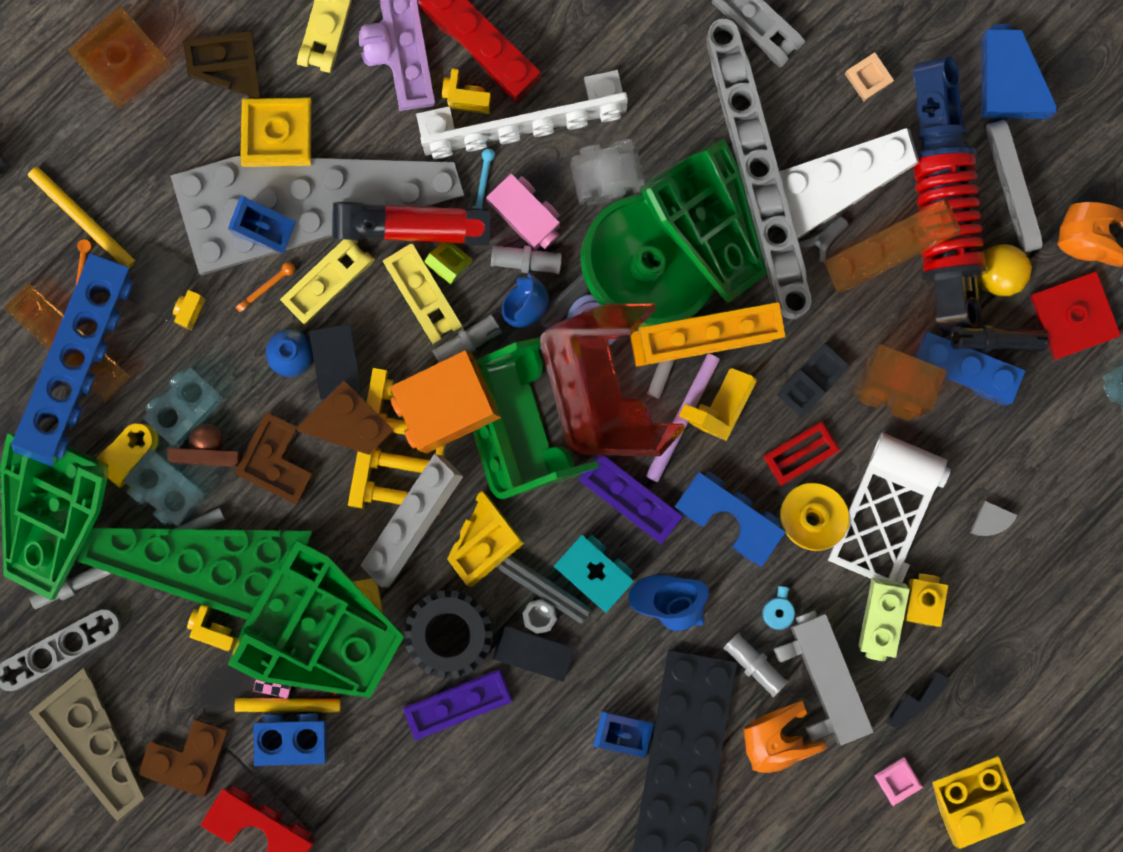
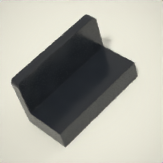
(334, 359)

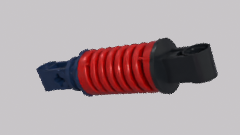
(945, 175)

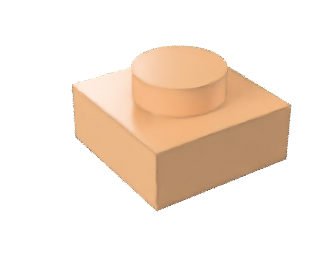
(869, 77)

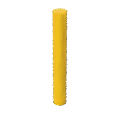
(287, 705)

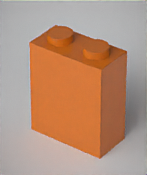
(444, 402)

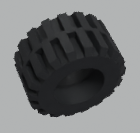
(448, 665)

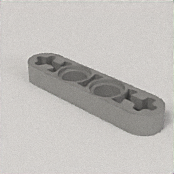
(1014, 186)
(56, 646)

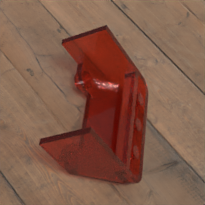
(588, 389)

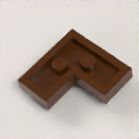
(265, 464)
(186, 769)

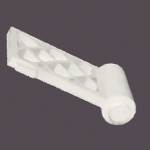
(913, 470)

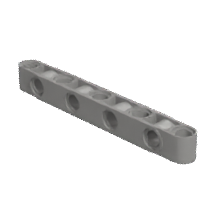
(750, 145)

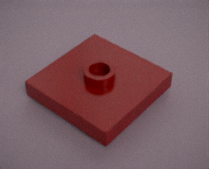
(1075, 315)

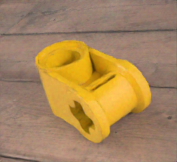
(124, 454)

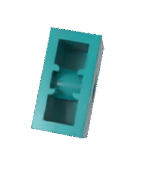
(574, 568)

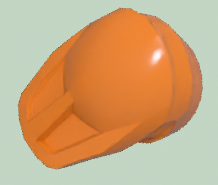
(1087, 233)
(772, 750)

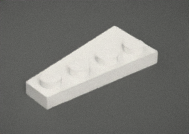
(836, 181)

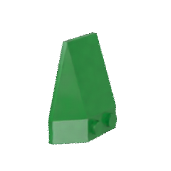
(709, 218)
(47, 515)
(315, 629)

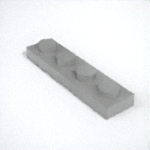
(411, 520)

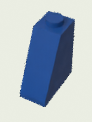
(1011, 78)

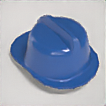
(670, 599)

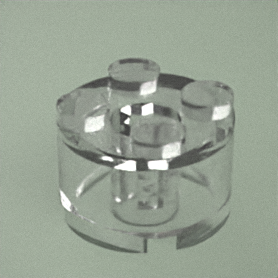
(607, 173)

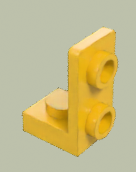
(726, 407)

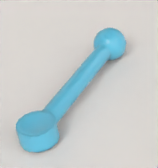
(487, 155)

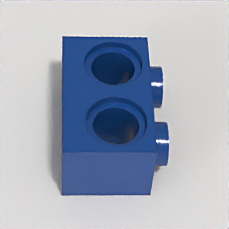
(291, 750)

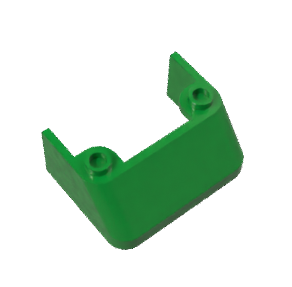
(516, 445)

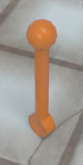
(84, 247)
(287, 269)

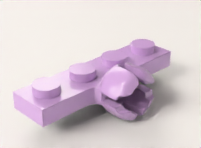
(401, 46)

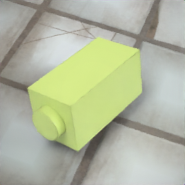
(883, 619)

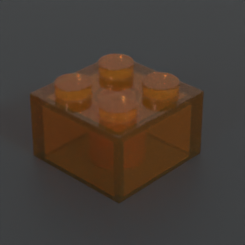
(119, 57)

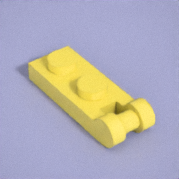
(324, 28)
(326, 281)
(421, 292)

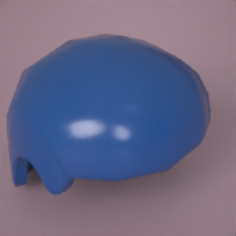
(525, 303)

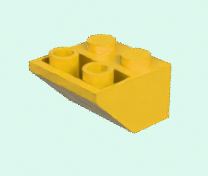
(977, 803)

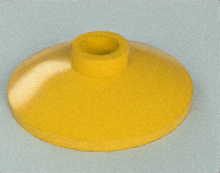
(824, 506)

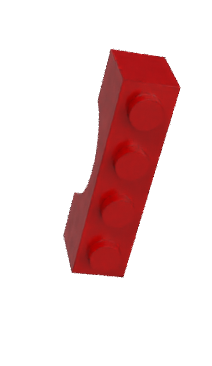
(497, 56)

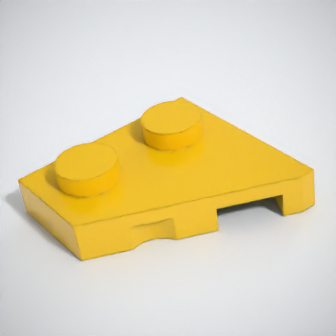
(483, 542)

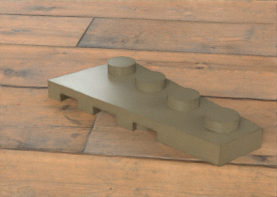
(86, 738)

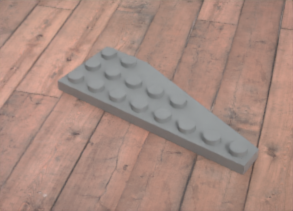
(301, 193)

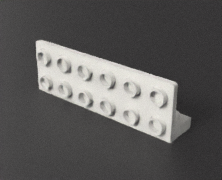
(604, 102)

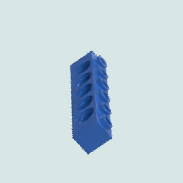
(96, 276)

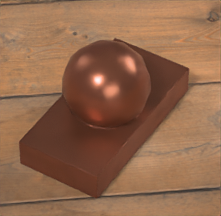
(205, 449)

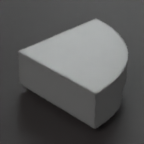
(992, 520)

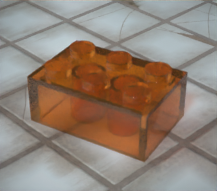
(899, 383)

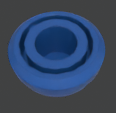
(289, 353)

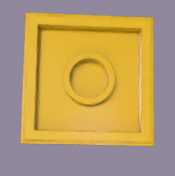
(276, 132)

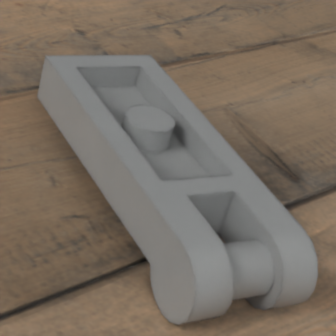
(761, 25)

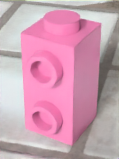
(524, 213)

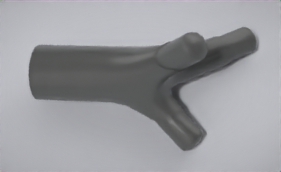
(825, 237)

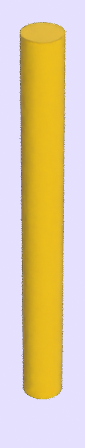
(81, 217)

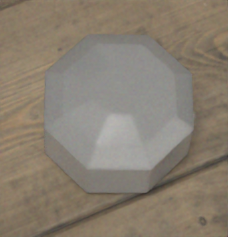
(539, 616)

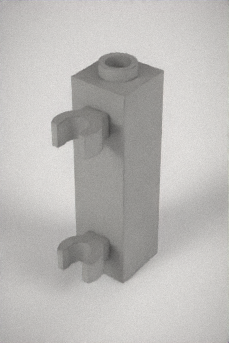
(830, 678)

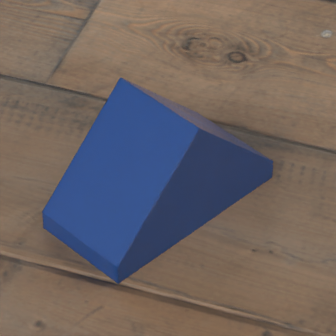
(261, 225)
(623, 734)

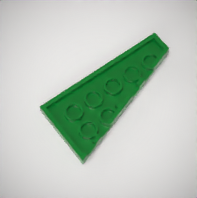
(200, 565)

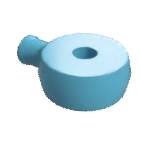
(782, 603)

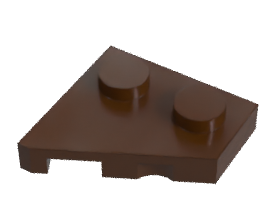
(347, 422)

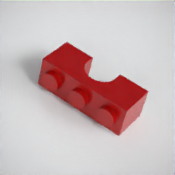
(234, 811)

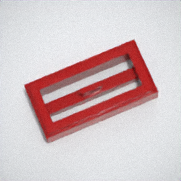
(775, 468)

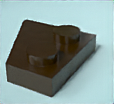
(224, 62)

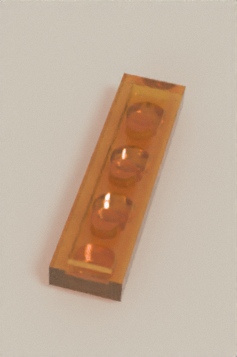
(892, 246)
(43, 321)

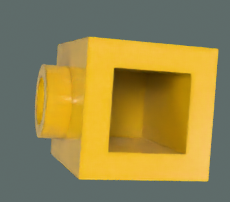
(926, 600)

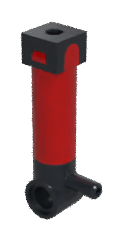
(410, 223)

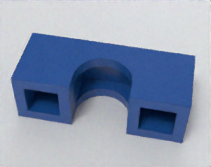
(972, 369)
(757, 532)

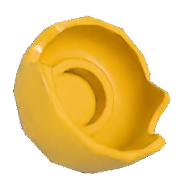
(1007, 269)

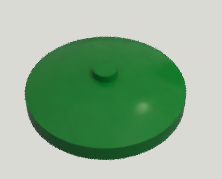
(636, 262)

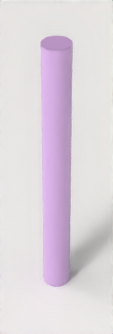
(691, 399)

